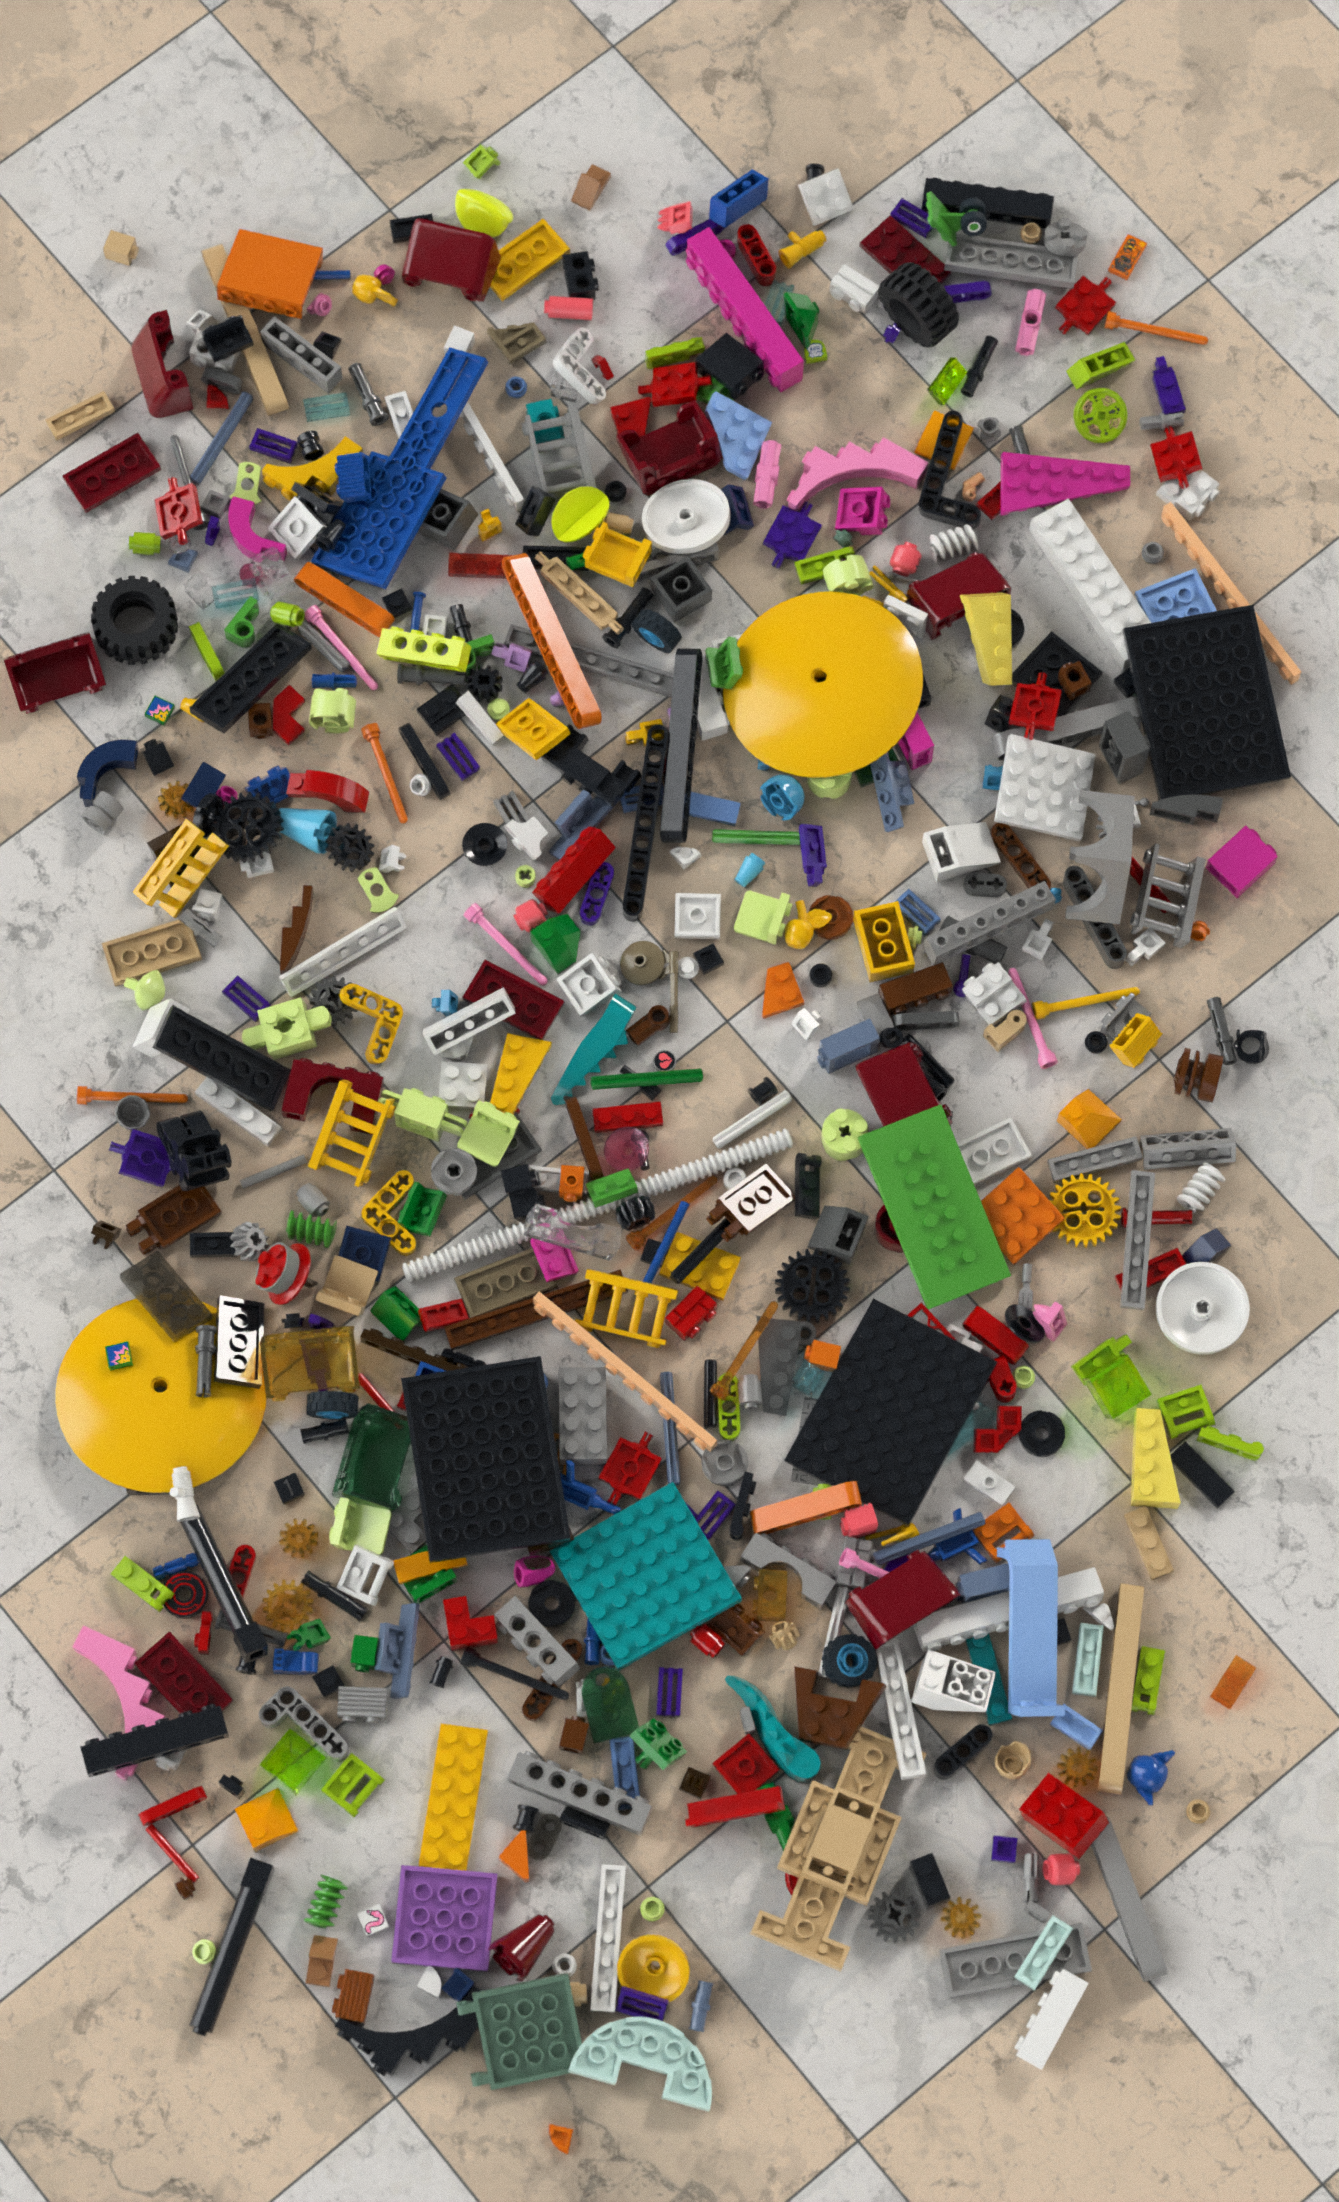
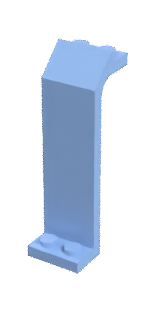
(1032, 1627)

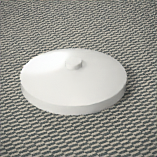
(686, 516)
(1202, 1308)

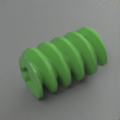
(310, 1230)
(325, 1902)

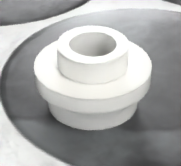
(415, 785)
(564, 1958)

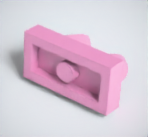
(1051, 1318)

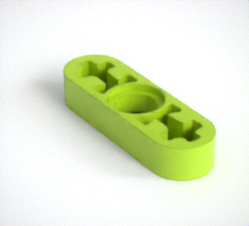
(206, 650)
(735, 1423)

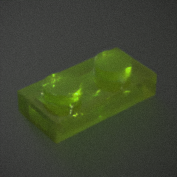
(947, 381)

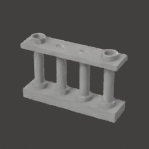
(576, 440)
(1188, 890)

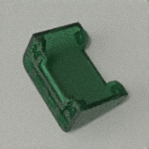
(373, 1458)

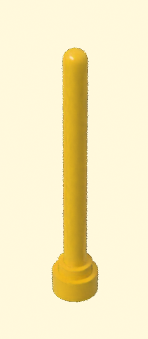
(1042, 1009)

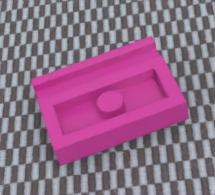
(554, 1260)

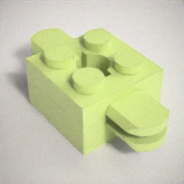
(287, 1028)
(423, 1114)

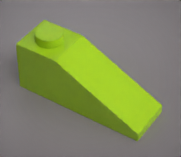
(1099, 365)

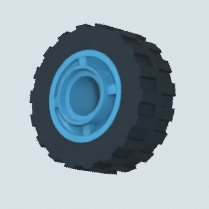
(656, 630)
(332, 1405)
(835, 1660)

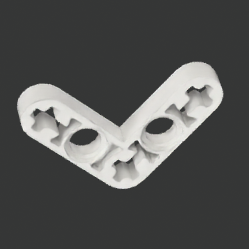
(571, 362)

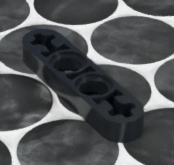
(424, 761)

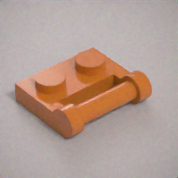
(999, 1525)

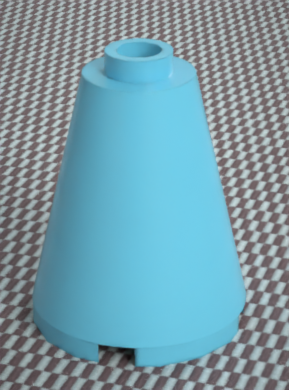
(308, 827)

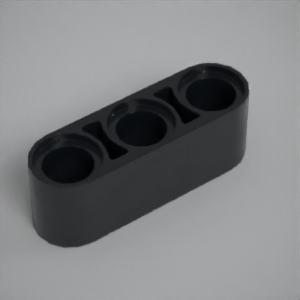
(968, 1741)

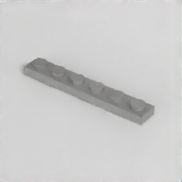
(1137, 1240)

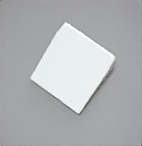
(200, 321)

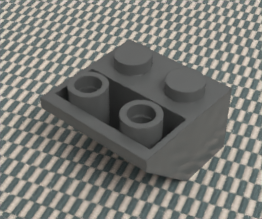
(838, 1232)

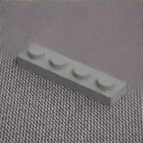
(1095, 1159)

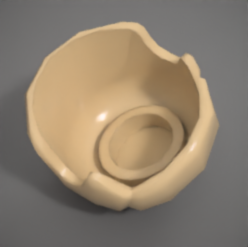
(1013, 1760)

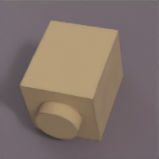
(120, 248)

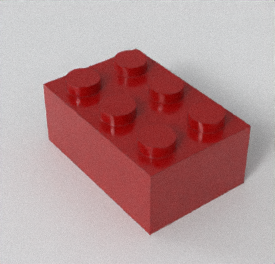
(1063, 1815)

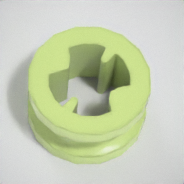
(525, 883)

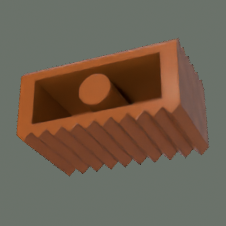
(354, 1996)

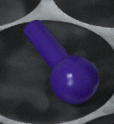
(963, 975)

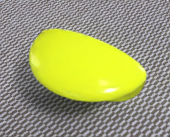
(482, 212)
(579, 513)

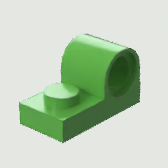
(241, 623)
(479, 647)

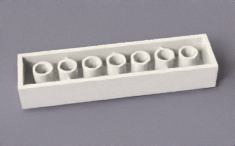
(1088, 576)

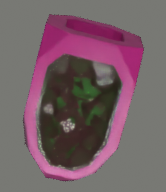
(532, 1570)

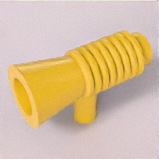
(801, 248)

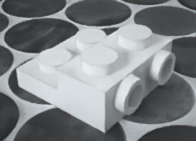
(1192, 499)
(589, 983)
(993, 994)

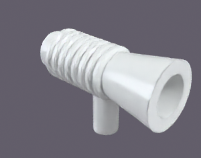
(184, 1495)

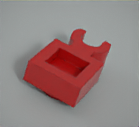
(203, 1639)

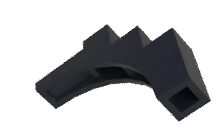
(422, 2042)

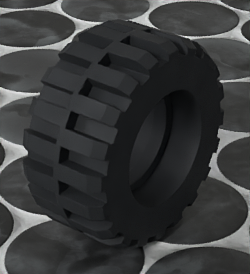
(918, 304)
(129, 594)

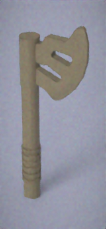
(672, 959)

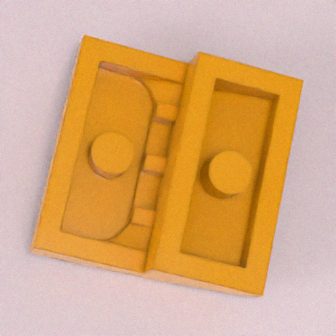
(929, 437)

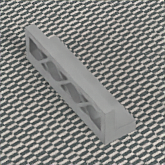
(653, 566)
(1188, 1150)

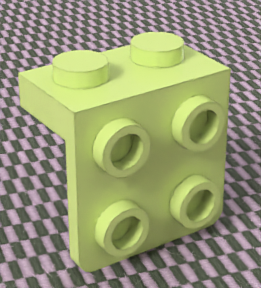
(763, 916)
(488, 1133)
(359, 1526)

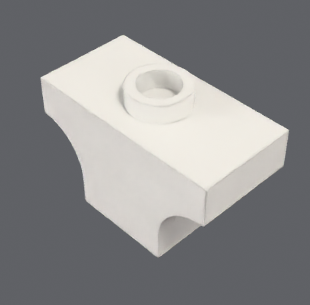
(527, 836)

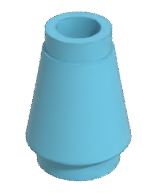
(749, 869)

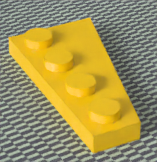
(517, 1067)

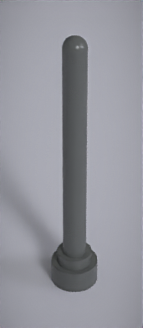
(185, 474)

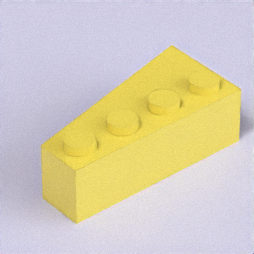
(991, 634)
(1152, 1467)

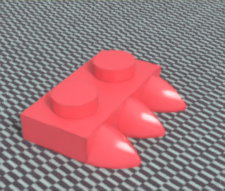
(676, 218)

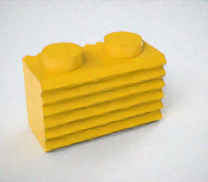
(1136, 1040)

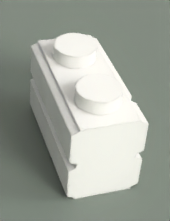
(854, 289)

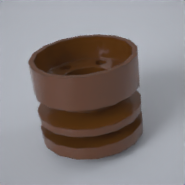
(1198, 1075)

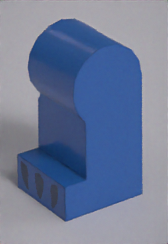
(295, 1662)

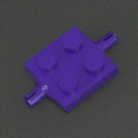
(792, 534)
(143, 1158)

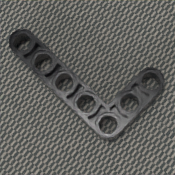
(941, 475)

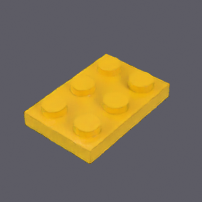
(532, 728)
(711, 1274)

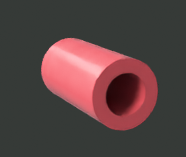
(569, 308)

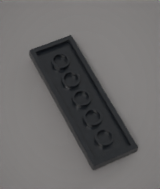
(250, 678)
(221, 1058)

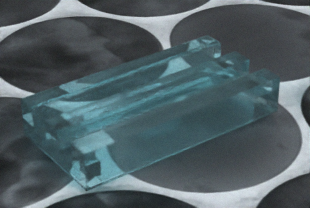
(782, 287)
(336, 410)
(215, 588)

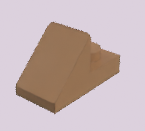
(590, 187)
(321, 1961)

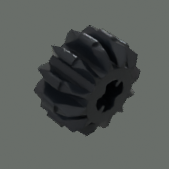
(484, 676)
(635, 1213)

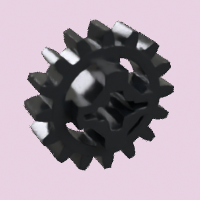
(349, 847)

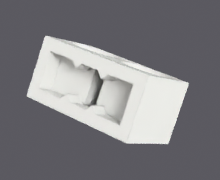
(204, 359)

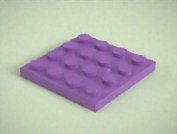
(444, 1918)

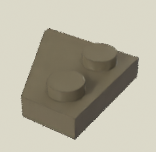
(516, 340)

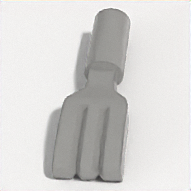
(1026, 1294)

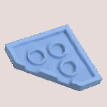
(738, 432)

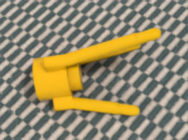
(888, 585)
(902, 1533)

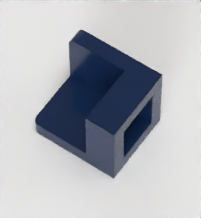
(458, 1985)

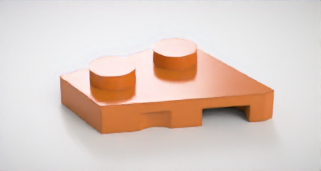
(781, 991)

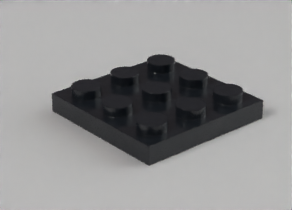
(1048, 659)

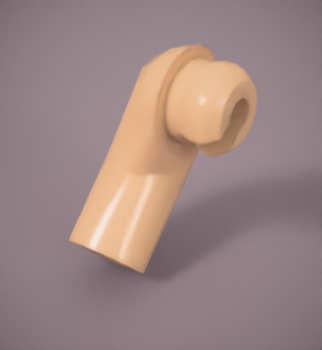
(969, 487)

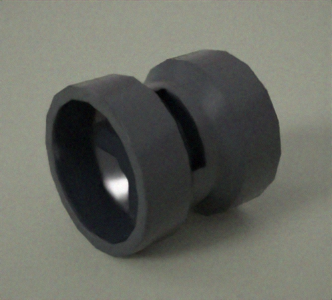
(310, 444)

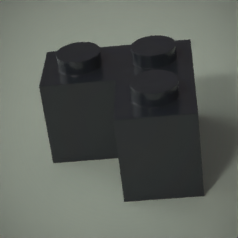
(522, 1187)

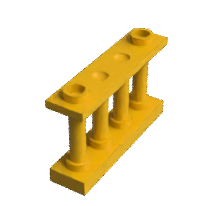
(170, 861)
(329, 1136)
(642, 1290)

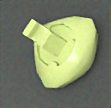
(148, 990)

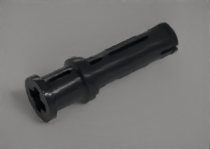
(628, 617)

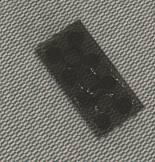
(165, 1296)

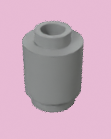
(313, 1200)
(749, 1391)

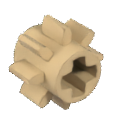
(784, 1635)

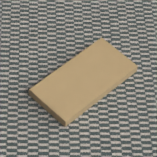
(150, 950)

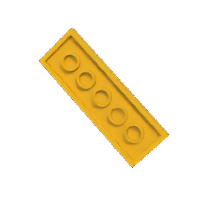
(453, 1797)

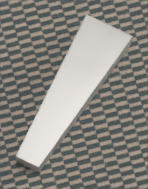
(479, 717)

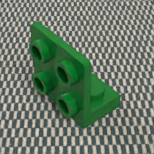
(429, 1586)

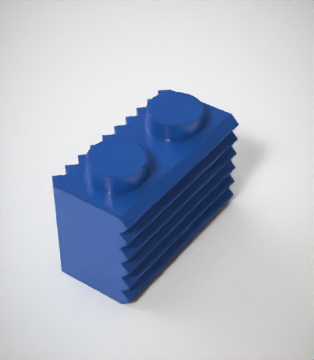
(353, 477)

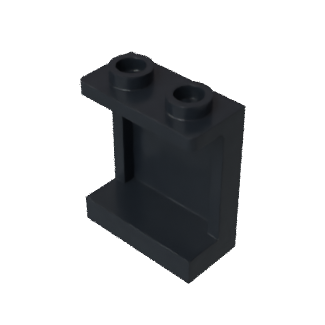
(731, 365)

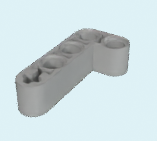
(308, 1727)

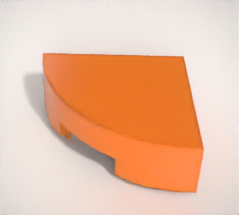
(560, 2137)

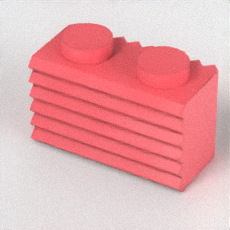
(859, 1522)

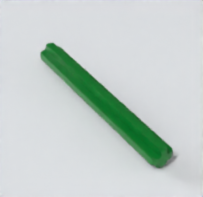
(646, 1079)

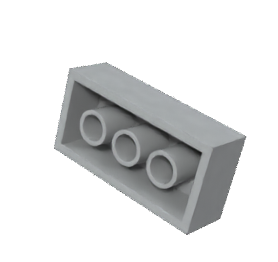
(582, 1415)

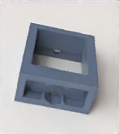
(848, 1046)
(983, 1583)

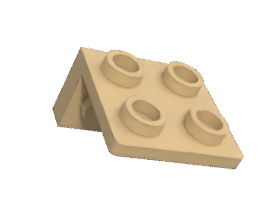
(347, 1286)

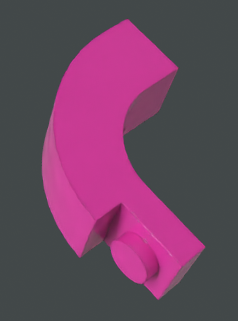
(240, 520)

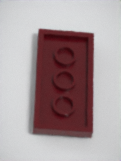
(893, 245)
(111, 472)
(533, 1006)
(180, 1677)

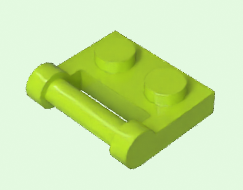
(1183, 1404)
(346, 1779)

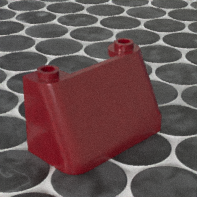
(451, 258)
(163, 390)
(671, 451)
(941, 592)
(54, 672)
(898, 1084)
(901, 1598)

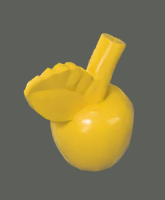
(368, 289)
(801, 930)

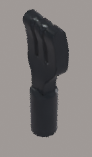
(650, 1091)

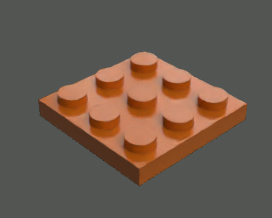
(1020, 1215)

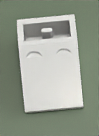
(959, 850)
(952, 1684)

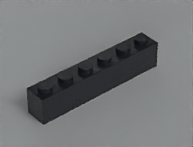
(1000, 203)
(154, 1741)

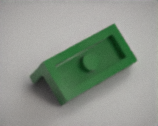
(396, 1313)

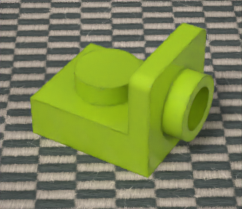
(481, 160)

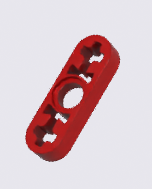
(249, 1563)
(172, 1806)

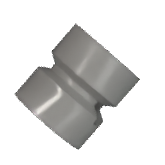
(102, 812)

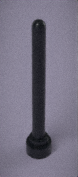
(472, 1658)

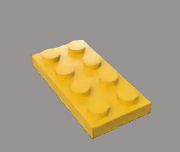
(527, 258)

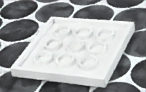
(1043, 787)

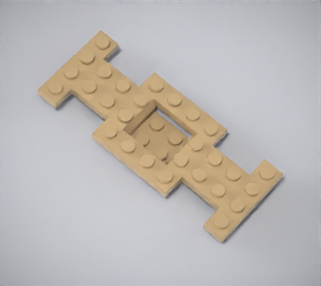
(835, 1851)

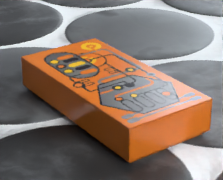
(1127, 257)

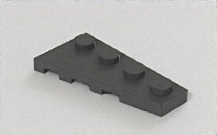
(777, 1360)

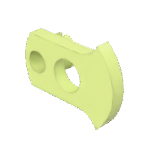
(251, 495)
(382, 902)

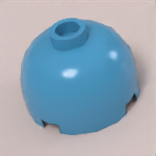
(782, 796)

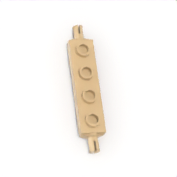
(579, 593)

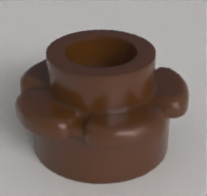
(185, 1888)

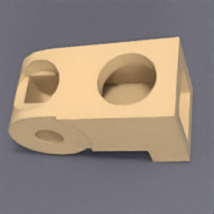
(1006, 1031)

